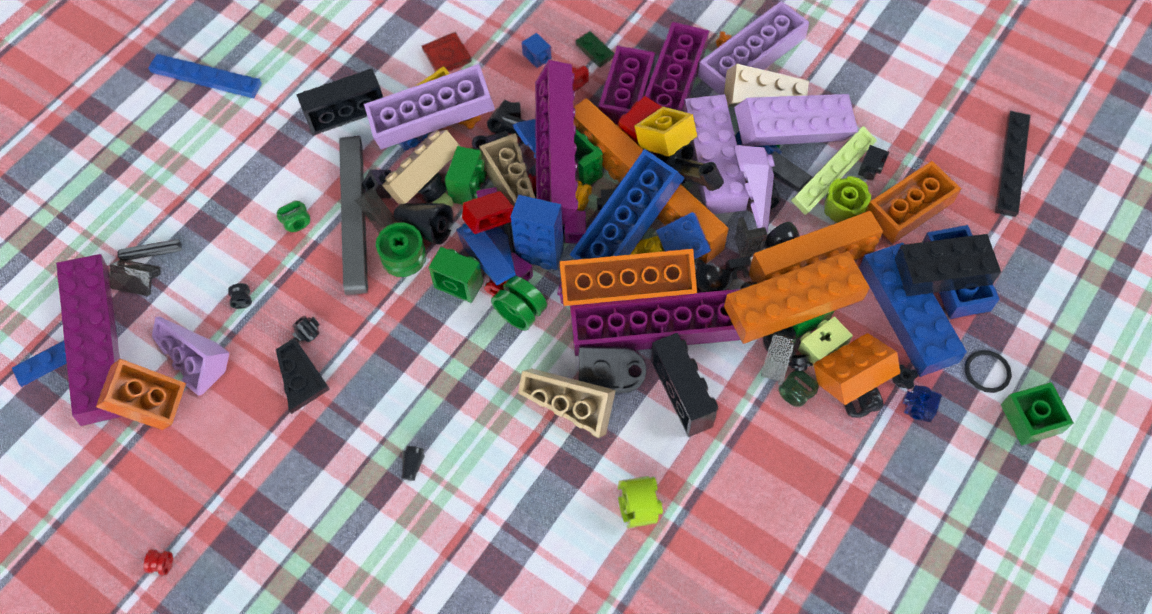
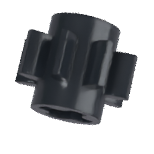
(306, 329)

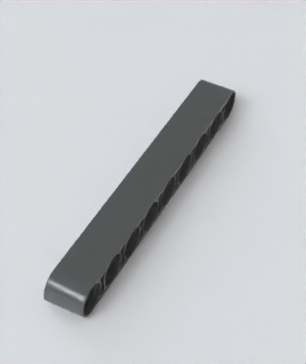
(352, 217)

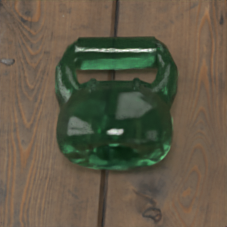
(794, 392)

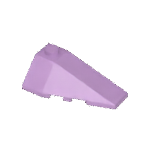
(757, 171)
(195, 356)

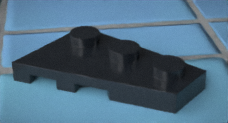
(299, 376)

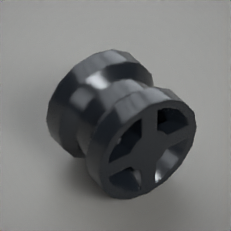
(239, 296)

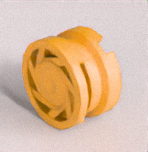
(582, 195)

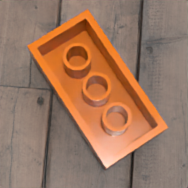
(913, 201)

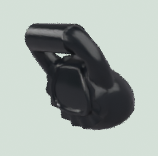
(868, 403)

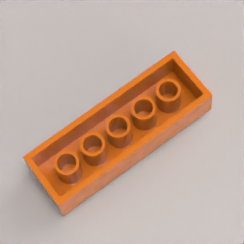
(856, 235)
(628, 277)
(795, 297)

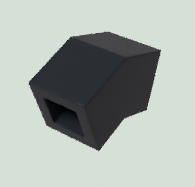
(512, 108)

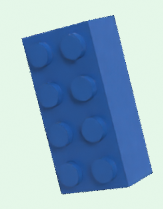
(538, 231)
(969, 300)

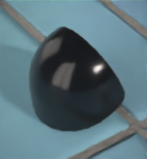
(780, 234)
(713, 278)

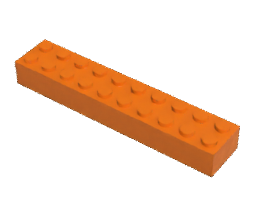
(620, 155)

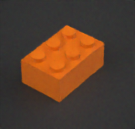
(856, 368)
(141, 394)

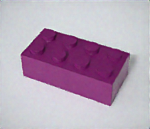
(626, 81)

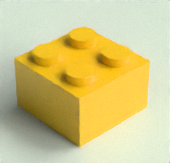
(666, 131)

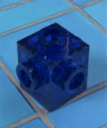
(922, 403)

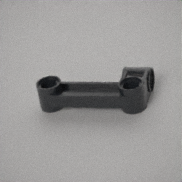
(693, 171)

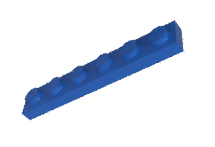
(205, 75)

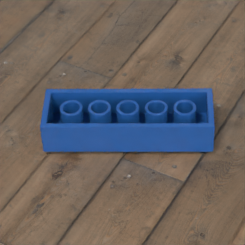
(629, 209)
(915, 319)

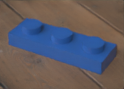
(40, 364)

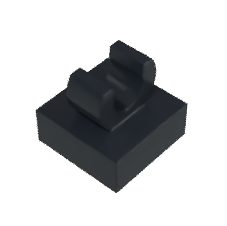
(739, 264)

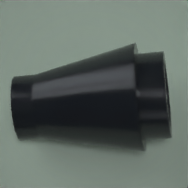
(411, 462)

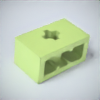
(825, 340)

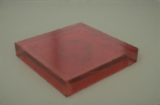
(446, 52)

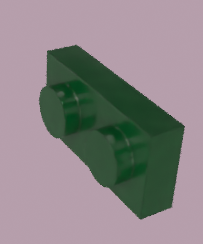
(594, 49)

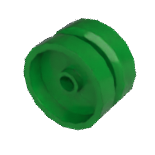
(401, 249)
(519, 303)

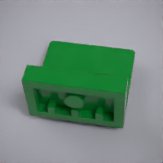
(590, 159)

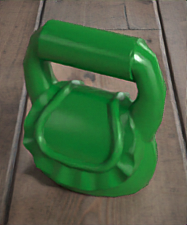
(295, 220)

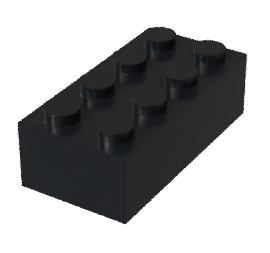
(339, 101)
(947, 265)
(683, 384)

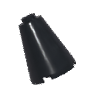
(428, 218)

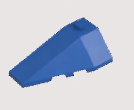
(490, 250)

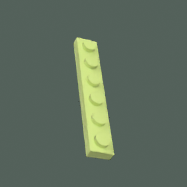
(835, 168)

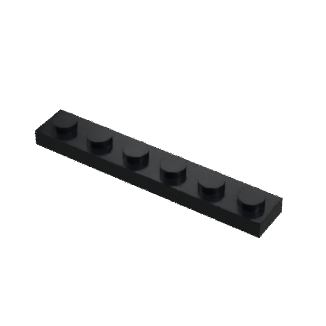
(1012, 164)

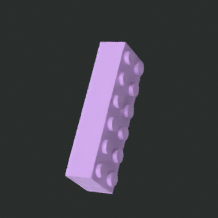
(755, 45)
(429, 107)
(795, 119)
(717, 144)

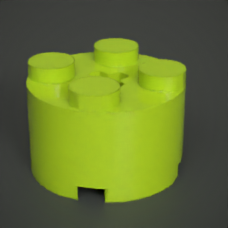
(846, 198)
(639, 501)

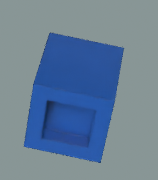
(536, 50)

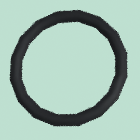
(982, 388)

